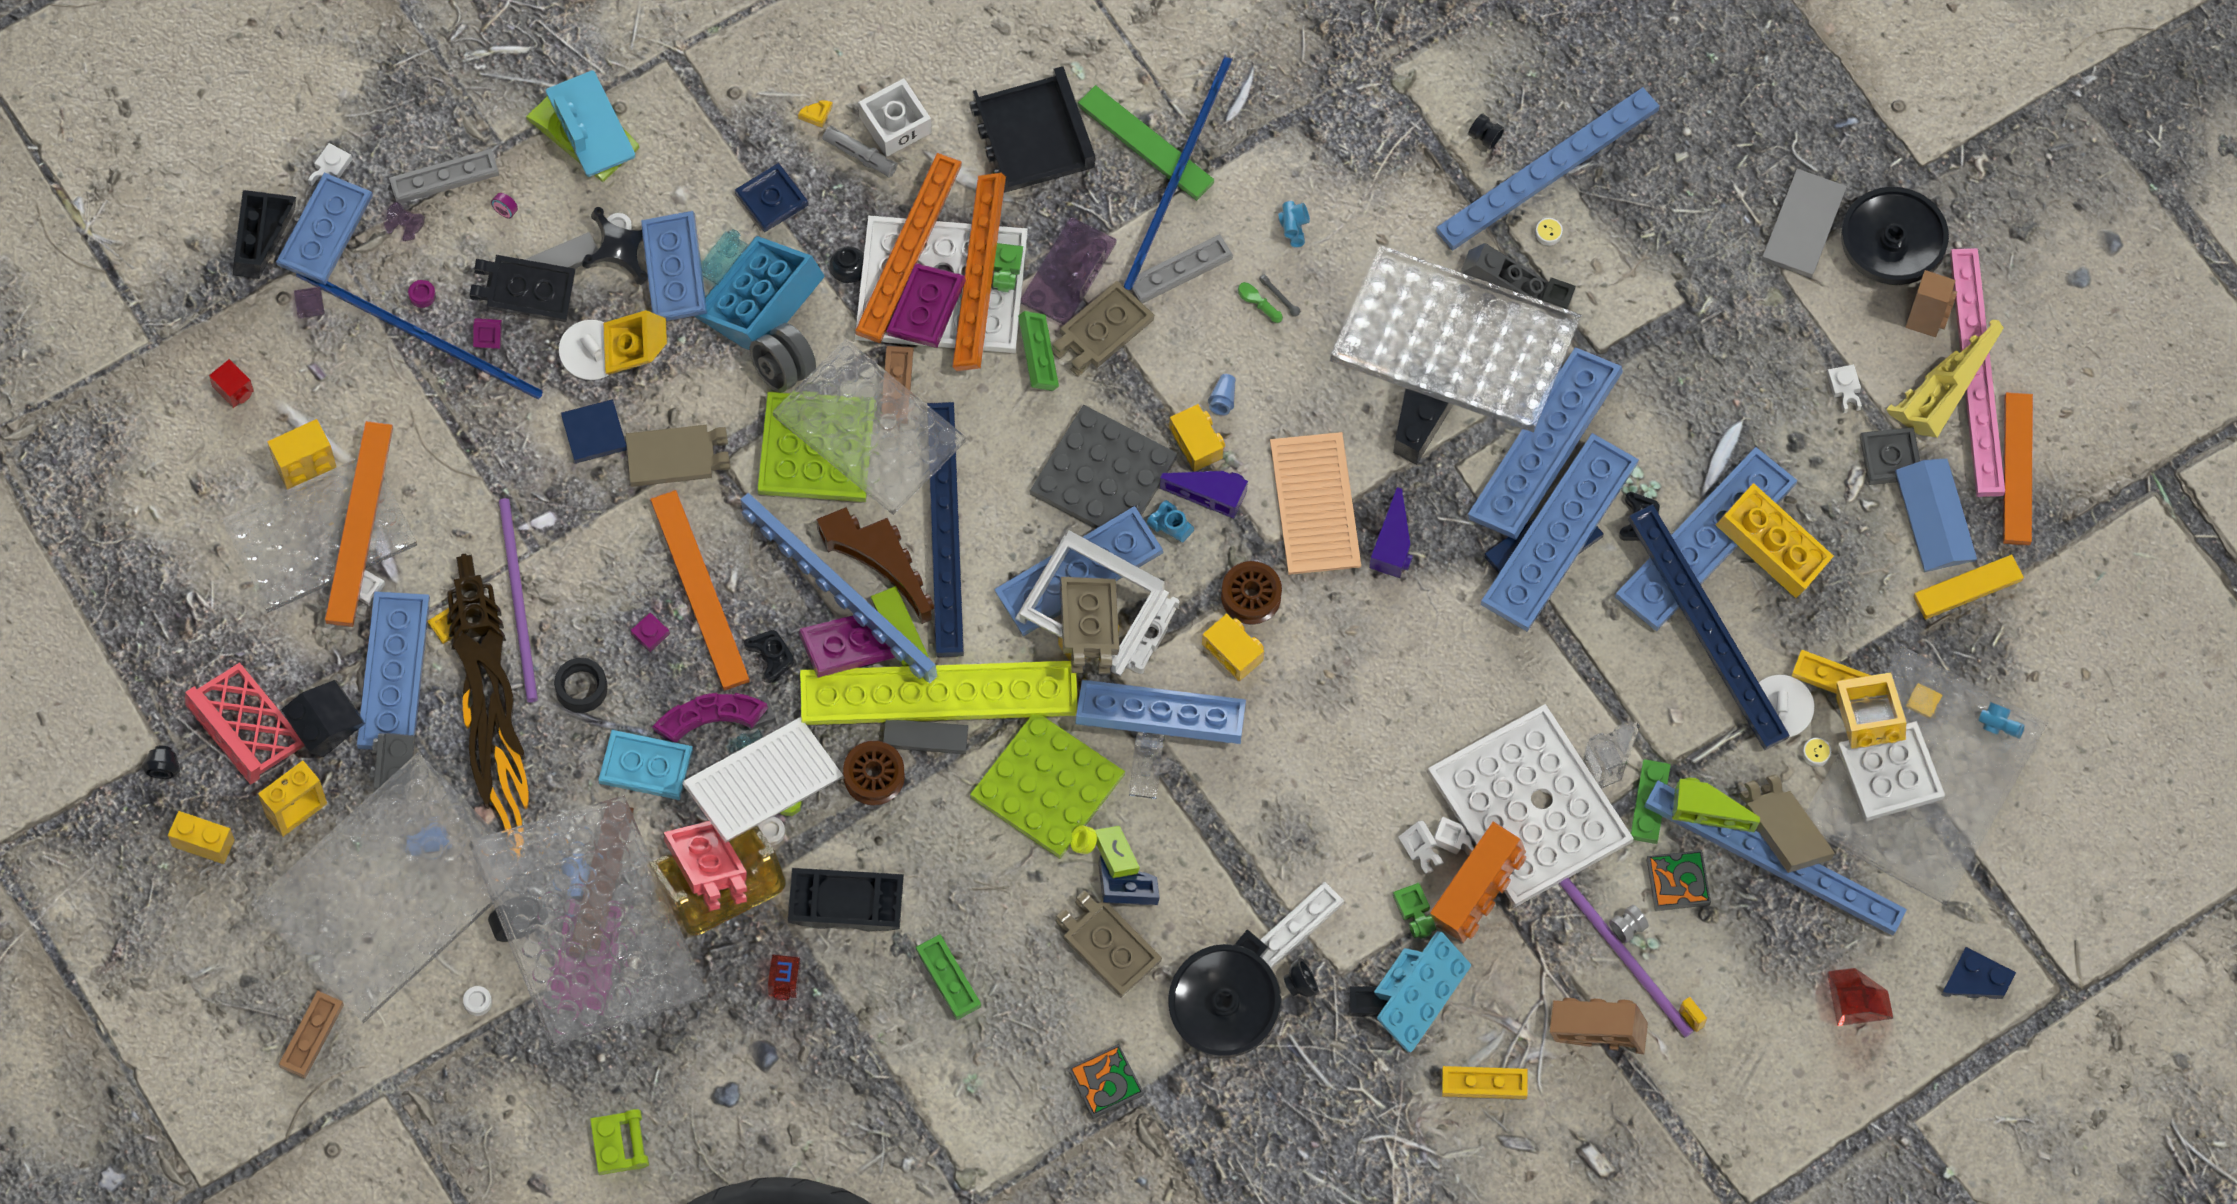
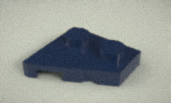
(1129, 889)
(1978, 977)

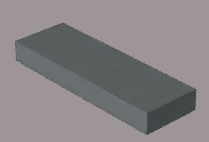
(926, 736)

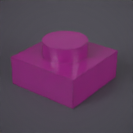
(487, 333)
(650, 632)

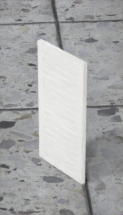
(762, 779)

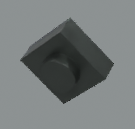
(1559, 293)

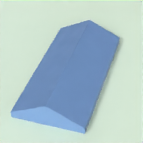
(1935, 514)

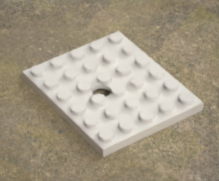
(949, 247)
(1496, 784)

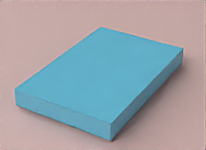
(645, 764)

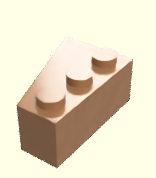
(1932, 304)
(1599, 1022)

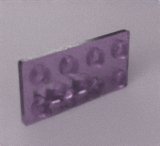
(1068, 271)

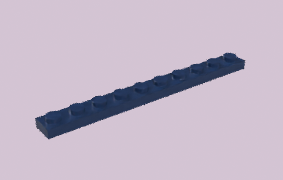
(946, 550)
(1708, 627)

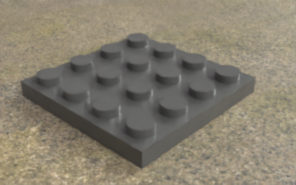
(1102, 470)

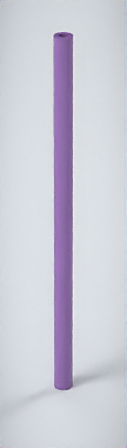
(518, 600)
(1626, 957)

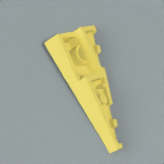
(1935, 400)

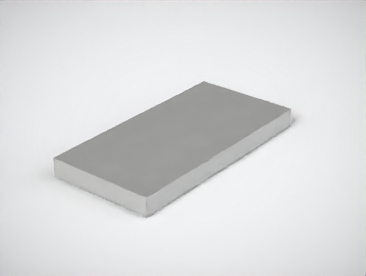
(1804, 223)

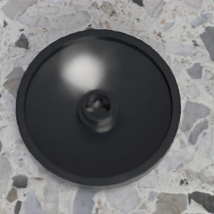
(1894, 235)
(1224, 1000)

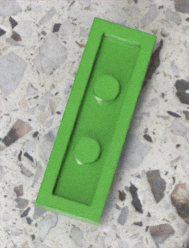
(1038, 351)
(1646, 822)
(948, 977)

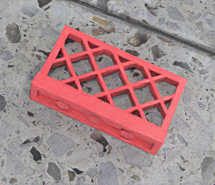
(226, 737)

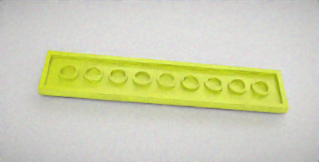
(956, 693)

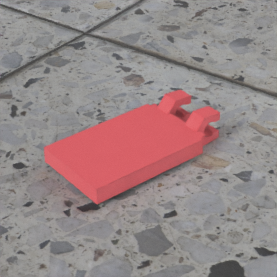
(707, 863)

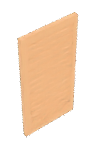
(1315, 503)

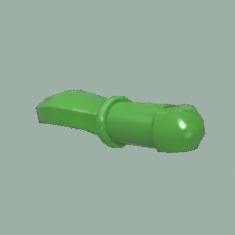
(1251, 294)

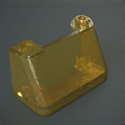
(762, 880)

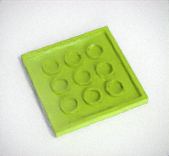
(794, 468)
(1047, 784)

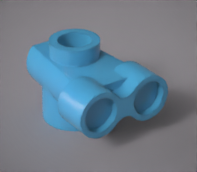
(1291, 221)
(1171, 522)
(1997, 719)

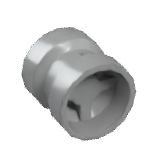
(1629, 923)

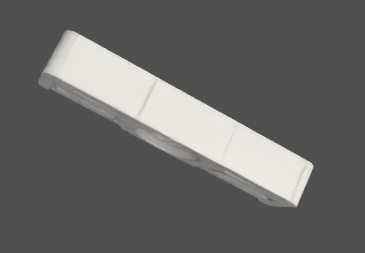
(1149, 645)

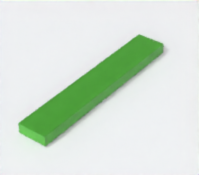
(1143, 141)

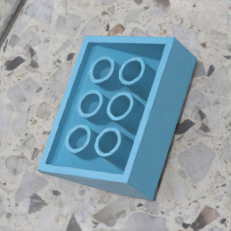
(760, 291)

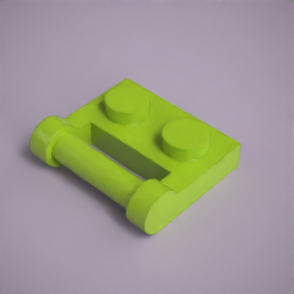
(609, 1142)

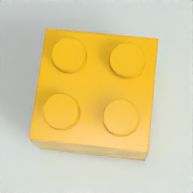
(302, 454)

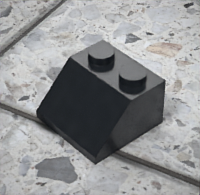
(323, 717)

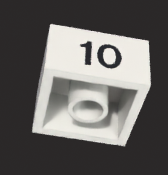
(895, 117)

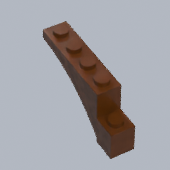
(880, 550)

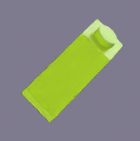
(1706, 805)

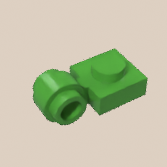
(1006, 266)
(1413, 903)

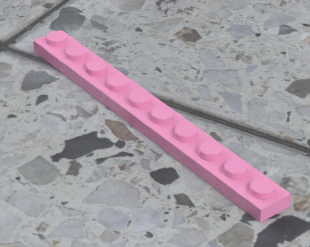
(1980, 392)

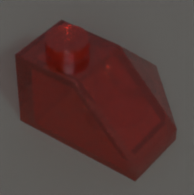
(1858, 998)

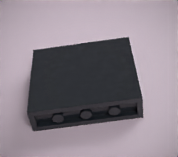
(1034, 131)

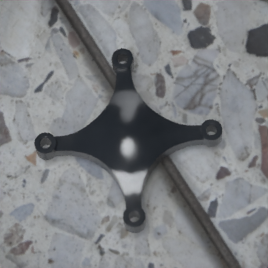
(617, 246)

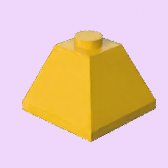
(633, 340)

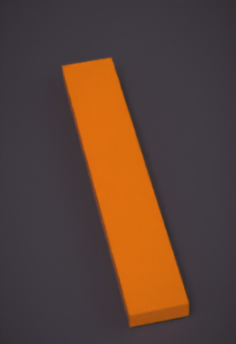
(2018, 468)

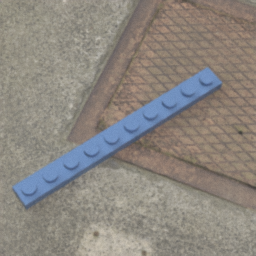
(1547, 169)
(844, 594)
(1813, 879)

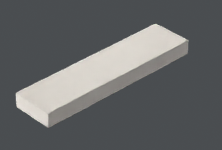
(1300, 923)

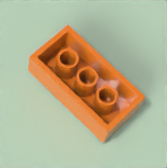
(1479, 882)

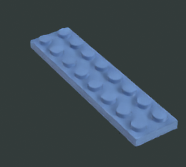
(1540, 455)
(1559, 532)
(1701, 539)

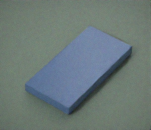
(324, 228)
(674, 266)

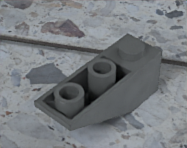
(1496, 268)

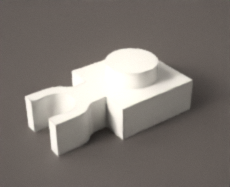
(331, 161)
(1845, 383)
(1453, 837)
(1419, 844)

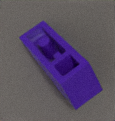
(1211, 489)
(1393, 544)

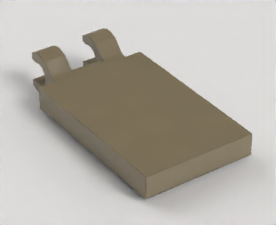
(1102, 328)
(675, 454)
(1089, 621)
(1786, 825)
(1108, 944)

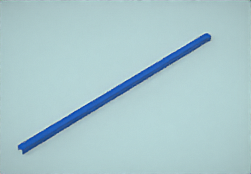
(1177, 174)
(427, 337)

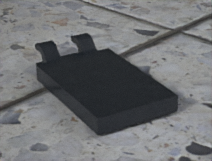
(525, 287)

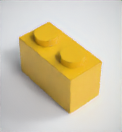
(1196, 437)
(1233, 646)
(201, 837)

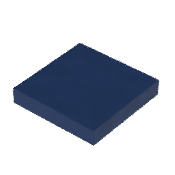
(771, 197)
(593, 431)

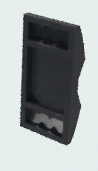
(845, 899)

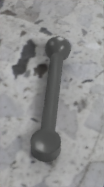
(1294, 310)

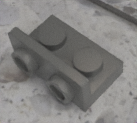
(391, 754)

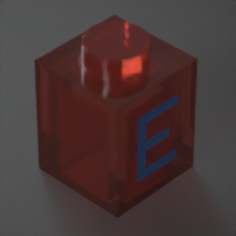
(784, 977)

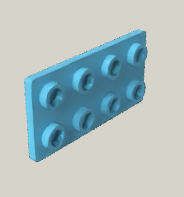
(590, 123)
(1419, 988)

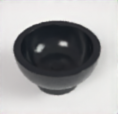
(847, 264)
(1301, 979)

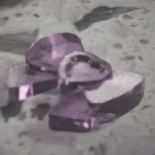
(397, 215)

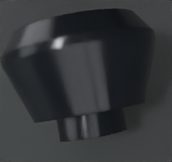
(161, 763)

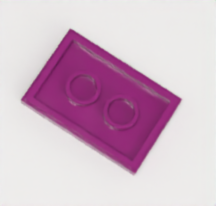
(926, 305)
(842, 646)

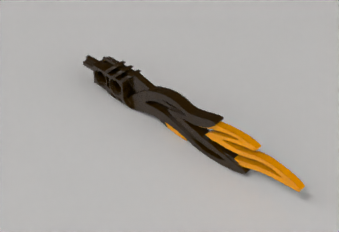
(489, 656)

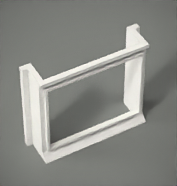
(1119, 566)

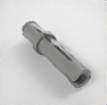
(869, 156)

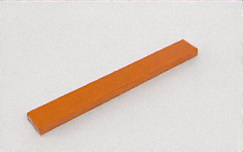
(908, 247)
(979, 272)
(359, 524)
(700, 590)

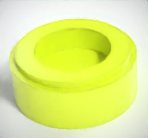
(1083, 839)

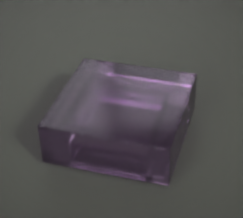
(309, 302)

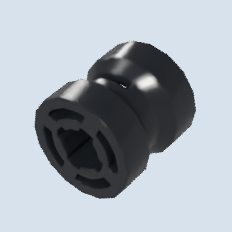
(1486, 131)

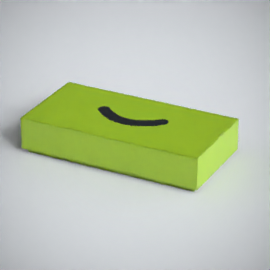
(1116, 852)

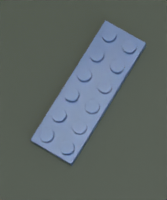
(1122, 536)
(393, 665)
(1161, 711)

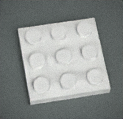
(1892, 775)

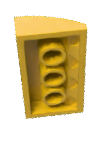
(1774, 540)

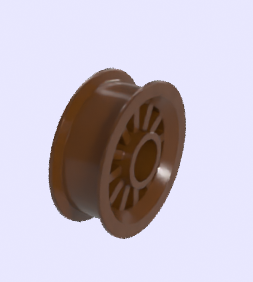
(1233, 588)
(862, 793)

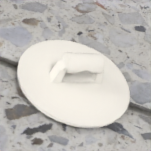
(583, 350)
(1790, 700)

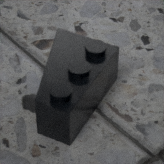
(259, 230)
(1418, 424)

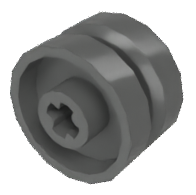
(782, 357)

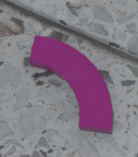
(708, 709)

